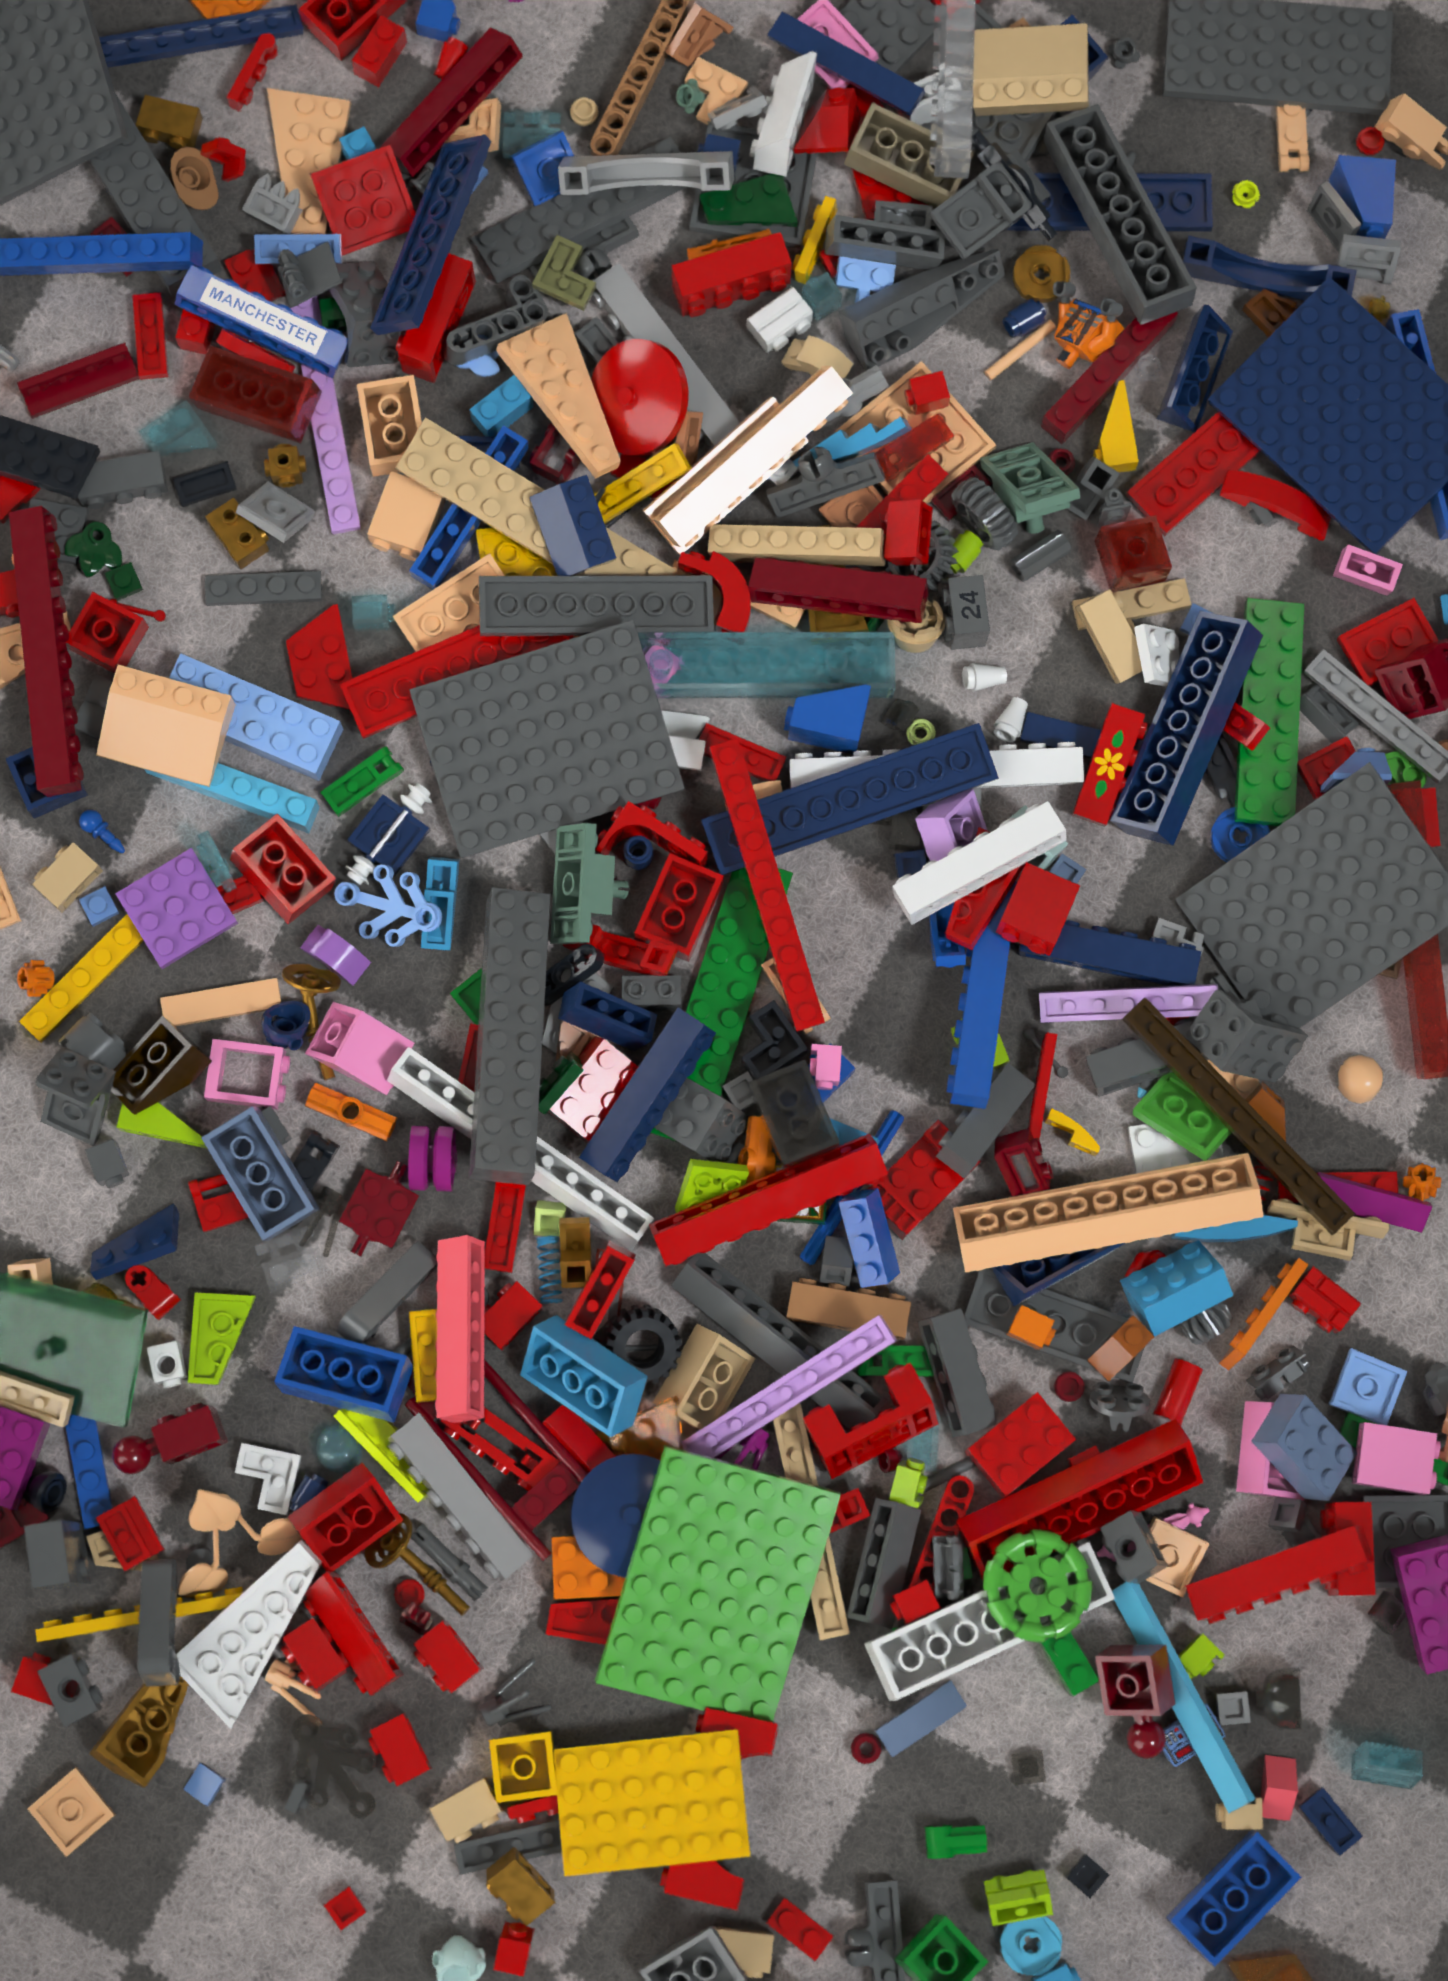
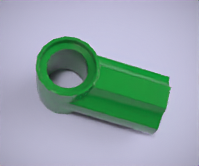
(949, 1841)

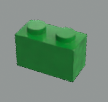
(1069, 1663)

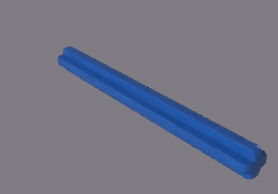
(833, 1216)

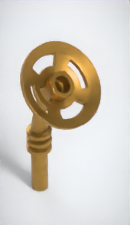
(309, 987)
(398, 1547)

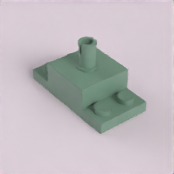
(1029, 484)
(581, 885)

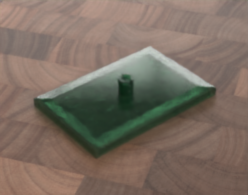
(72, 1345)

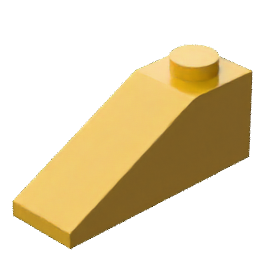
(1117, 440)

